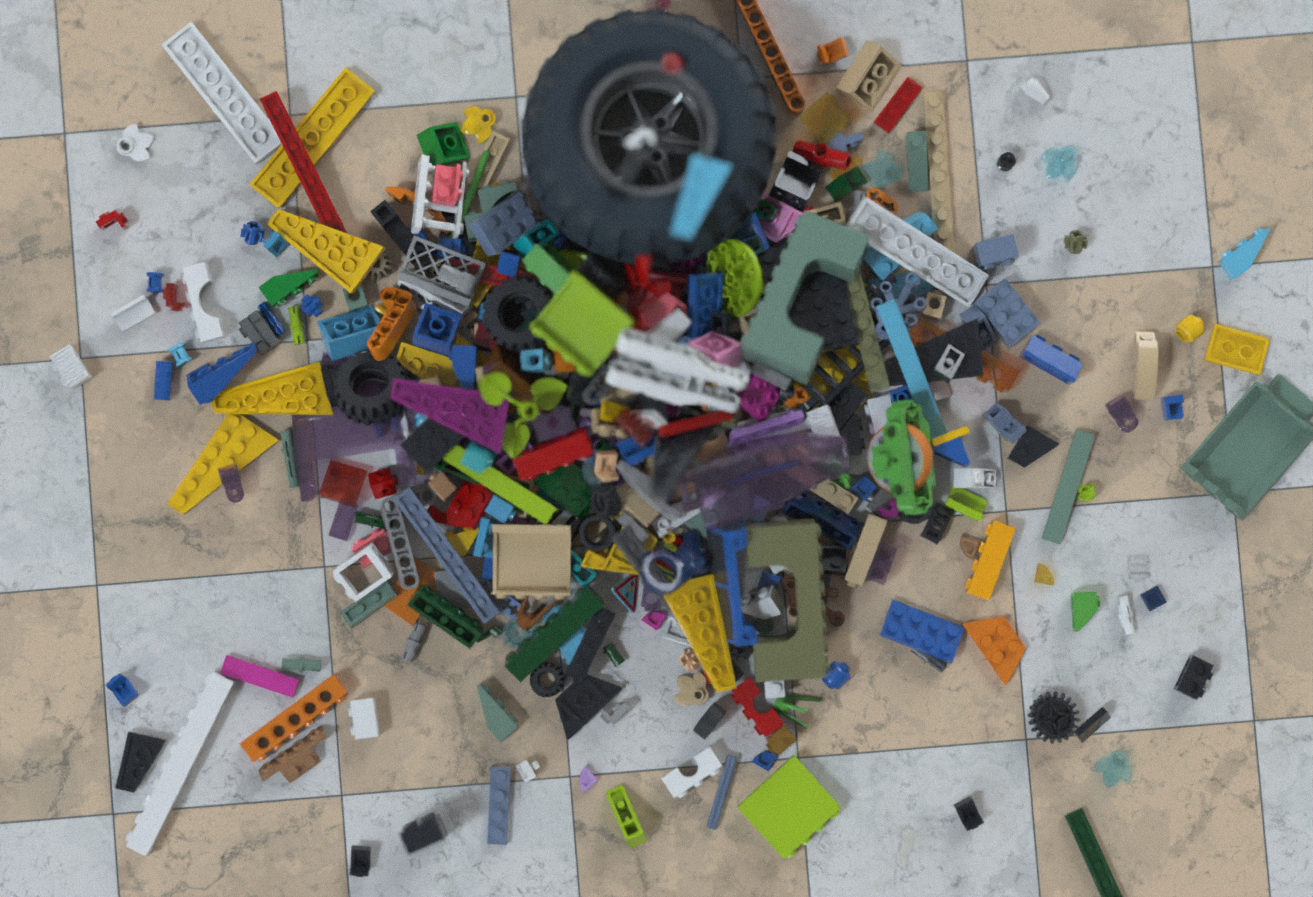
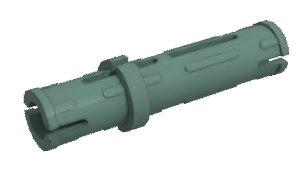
(288, 449)

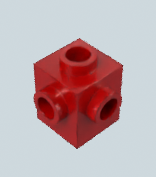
(383, 483)

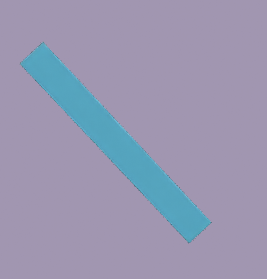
(911, 366)

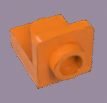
(561, 365)

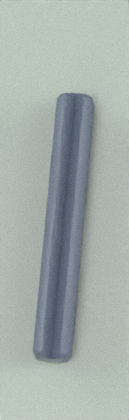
(722, 792)

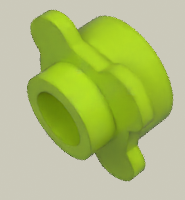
(1087, 492)

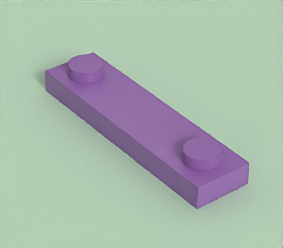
(767, 427)

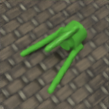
(784, 704)

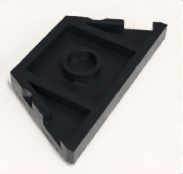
(583, 701)

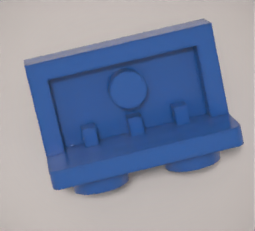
(632, 453)

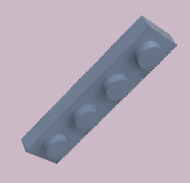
(498, 805)

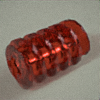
(633, 427)

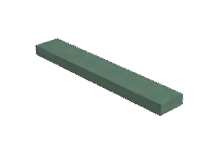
(1068, 486)

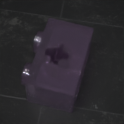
(565, 425)
(881, 564)

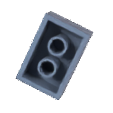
(503, 224)
(1007, 313)

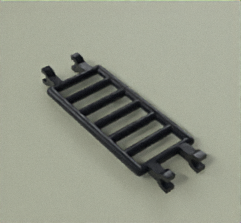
(850, 373)

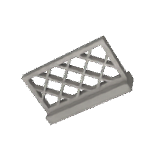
(434, 286)

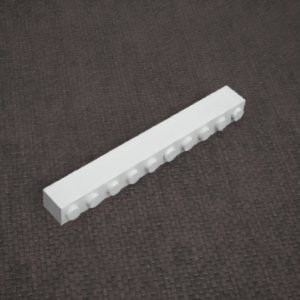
(182, 760)

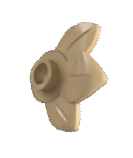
(689, 688)

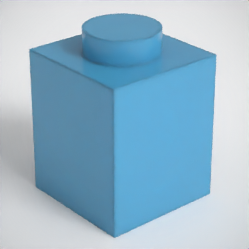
(501, 509)

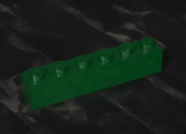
(553, 632)

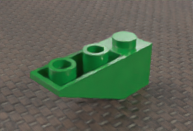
(283, 286)

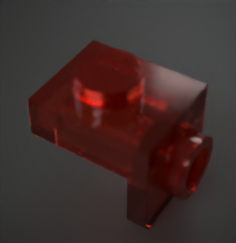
(170, 295)

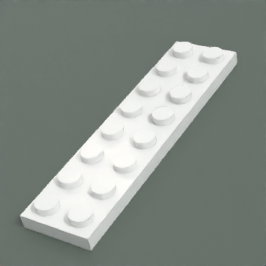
(223, 92)
(917, 252)

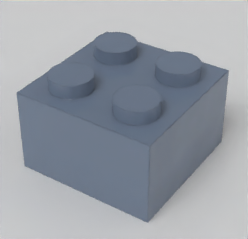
(995, 252)

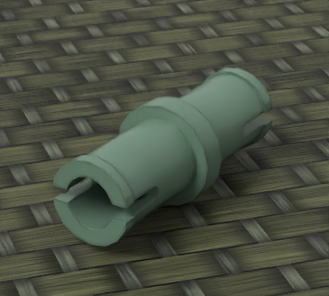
(301, 664)

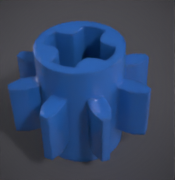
(252, 233)
(311, 306)

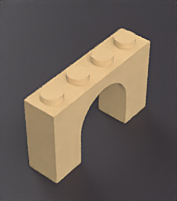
(634, 505)

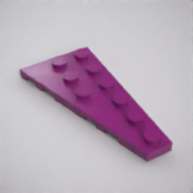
(456, 409)

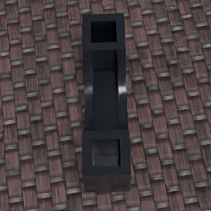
(399, 232)
(589, 645)

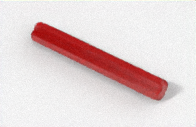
(694, 423)

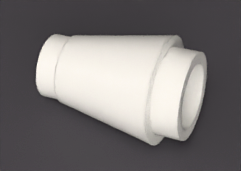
(1035, 90)

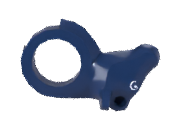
(686, 562)

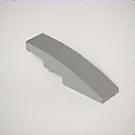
(641, 485)

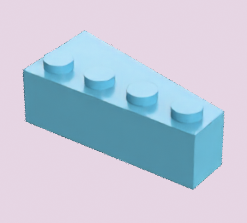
(699, 191)
(880, 264)

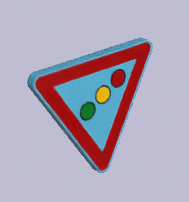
(627, 591)

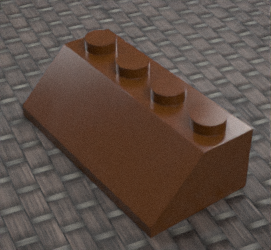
(521, 382)

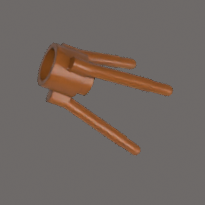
(527, 620)

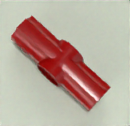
(832, 157)

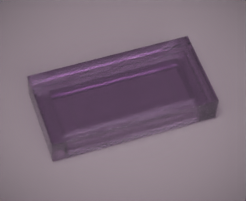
(343, 521)

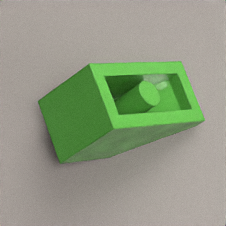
(1083, 608)

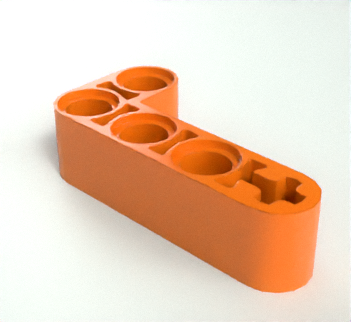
(400, 311)

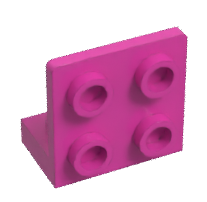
(758, 397)

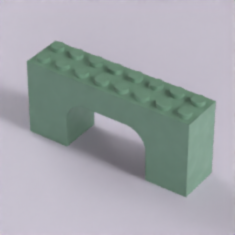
(814, 247)

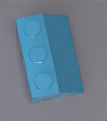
(348, 332)

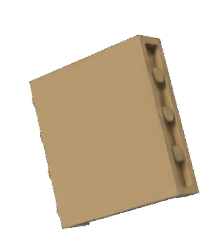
(531, 560)

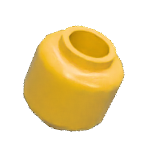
(1189, 328)

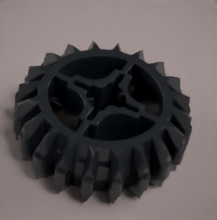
(1051, 708)

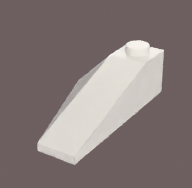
(669, 329)

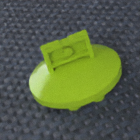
(741, 276)

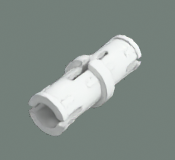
(1125, 615)

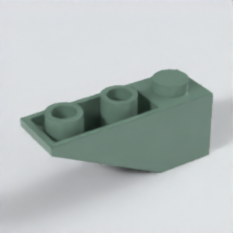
(496, 718)

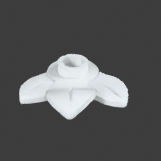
(138, 143)

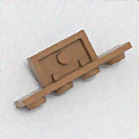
(296, 759)

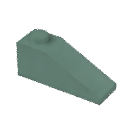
(916, 161)

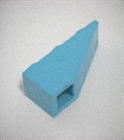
(1242, 258)

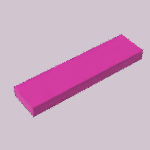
(259, 676)

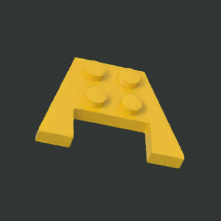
(616, 560)

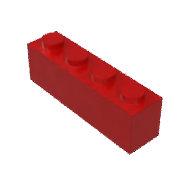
(554, 454)

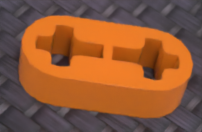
(884, 198)

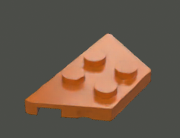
(998, 644)

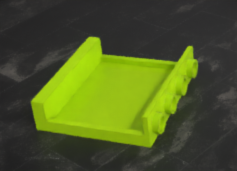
(582, 324)
(789, 807)

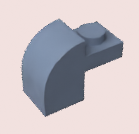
(841, 144)
(1004, 423)

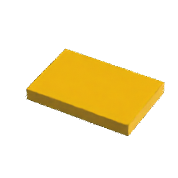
(1237, 349)

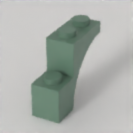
(489, 197)

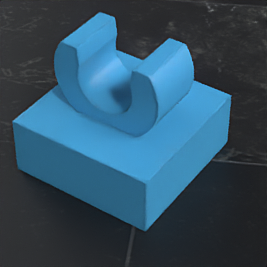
(275, 244)

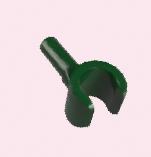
(495, 631)

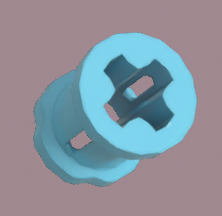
(180, 354)

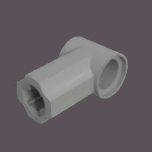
(461, 280)

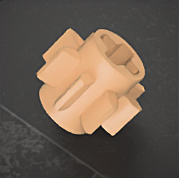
(689, 660)

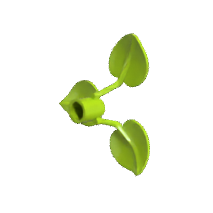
(546, 394)

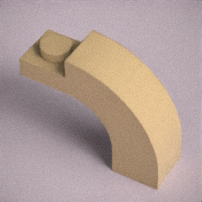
(1146, 365)

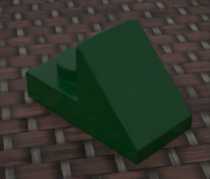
(846, 184)

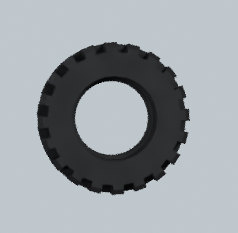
(496, 307)
(367, 409)

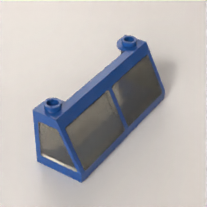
(722, 558)

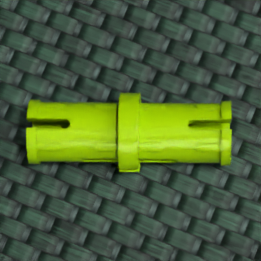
(296, 325)

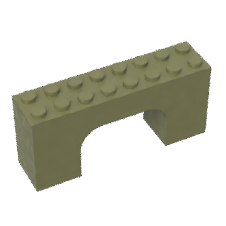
(803, 648)

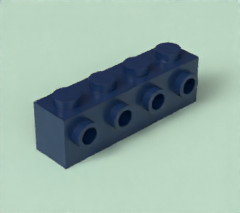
(832, 521)

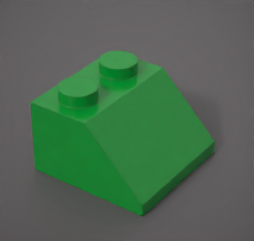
(443, 144)

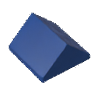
(952, 451)

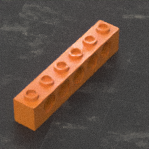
(252, 744)

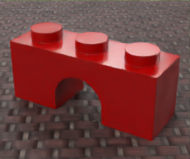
(765, 722)

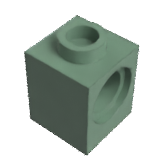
(358, 304)

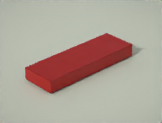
(897, 105)

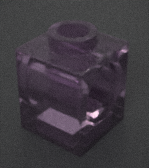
(649, 607)

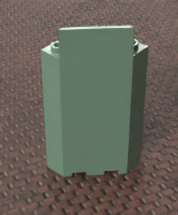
(1253, 445)

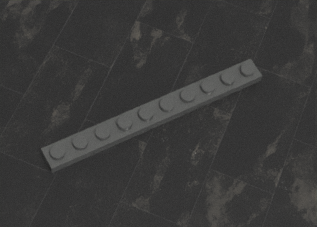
(633, 551)

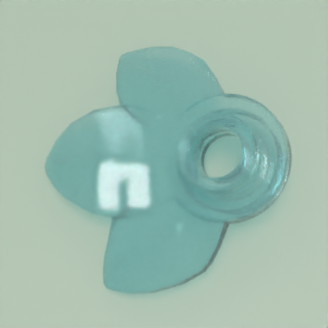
(1057, 164)
(878, 170)
(1114, 772)

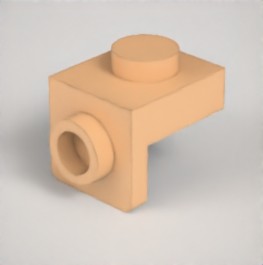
(606, 465)

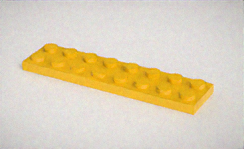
(317, 132)

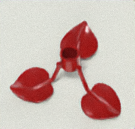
(655, 286)

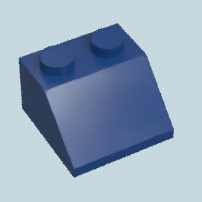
(436, 329)

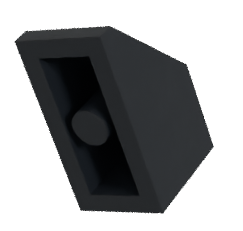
(724, 325)

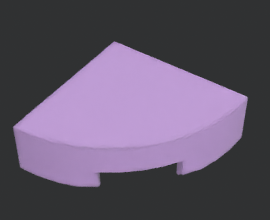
(586, 779)

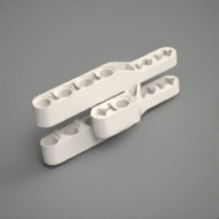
(678, 361)

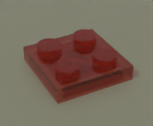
(342, 483)

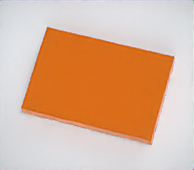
(399, 603)

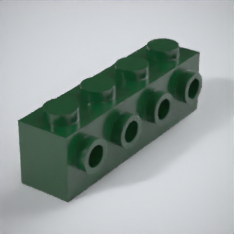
(445, 615)

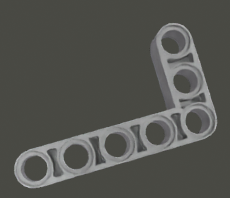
(401, 533)

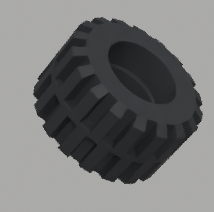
(603, 275)

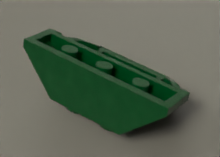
(568, 488)

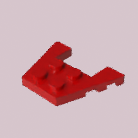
(466, 507)

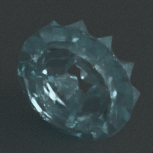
(588, 470)
(508, 636)

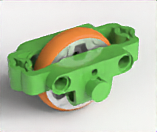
(903, 457)

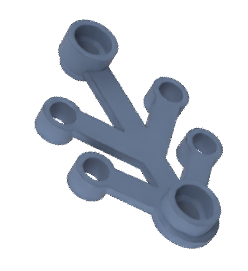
(900, 302)

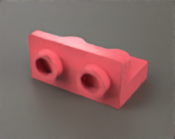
(446, 185)
(379, 538)

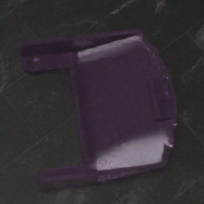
(337, 436)

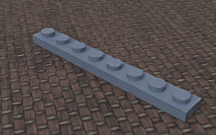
(447, 555)

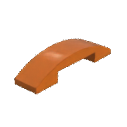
(402, 195)

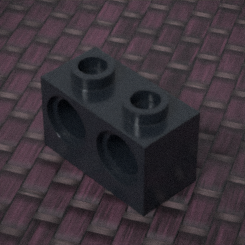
(1188, 674)

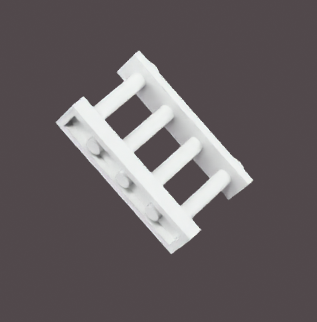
(422, 204)

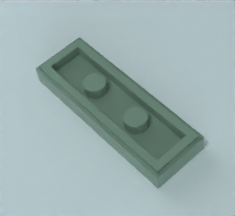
(369, 604)

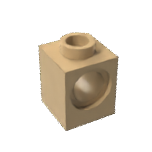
(934, 313)

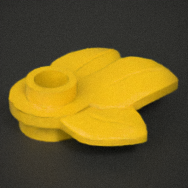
(476, 125)

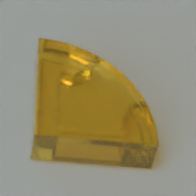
(1043, 575)

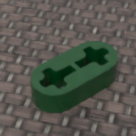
(764, 204)

